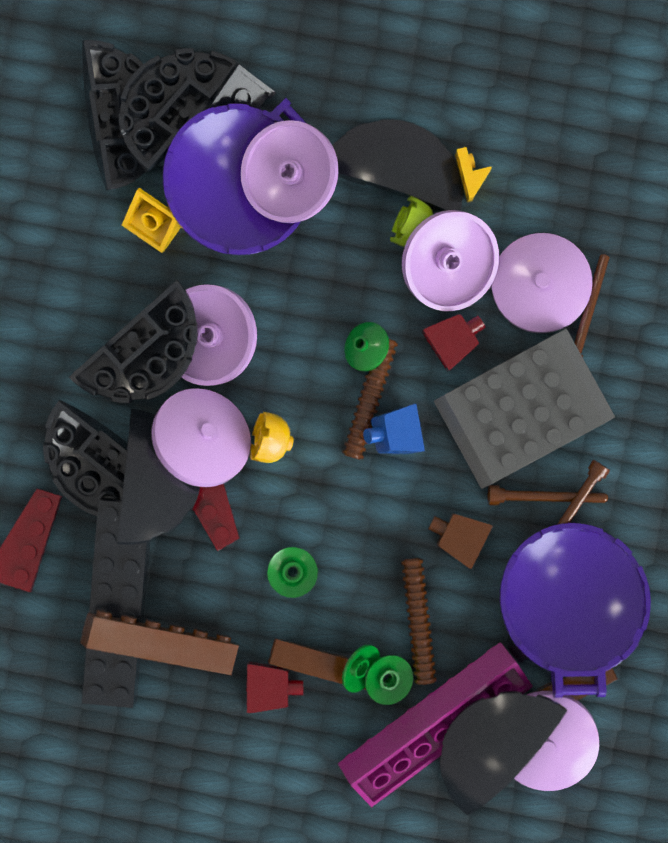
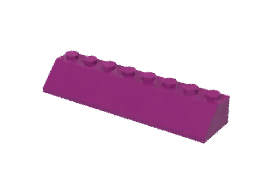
(418, 735)

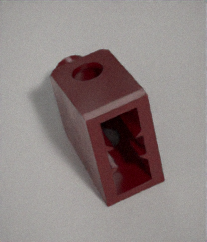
(453, 339)
(269, 687)

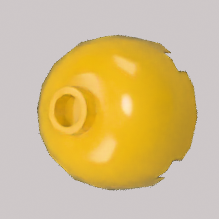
(271, 438)

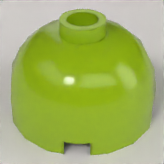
(409, 219)

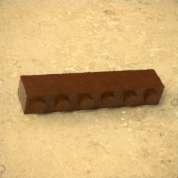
(159, 643)

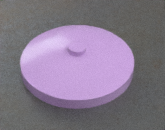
(289, 171)
(450, 260)
(542, 283)
(224, 335)
(201, 437)
(567, 752)

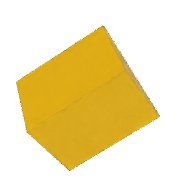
(151, 221)

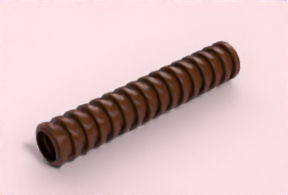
(367, 405)
(419, 621)

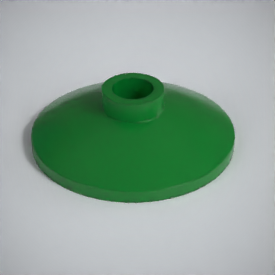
(374, 348)
(283, 582)
(357, 667)
(396, 686)

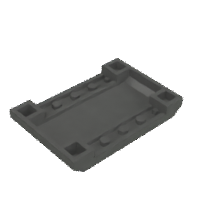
(524, 409)

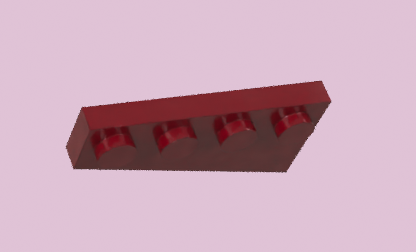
(216, 515)
(27, 541)

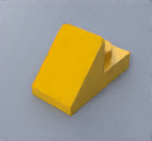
(470, 179)

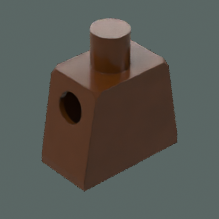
(461, 537)

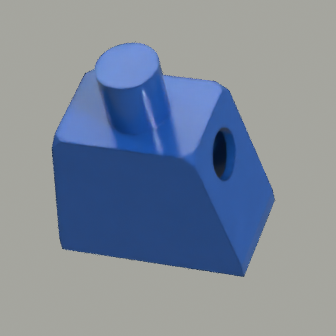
(396, 432)

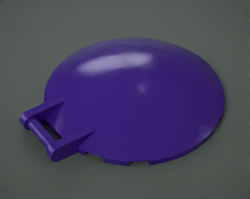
(206, 184)
(575, 604)

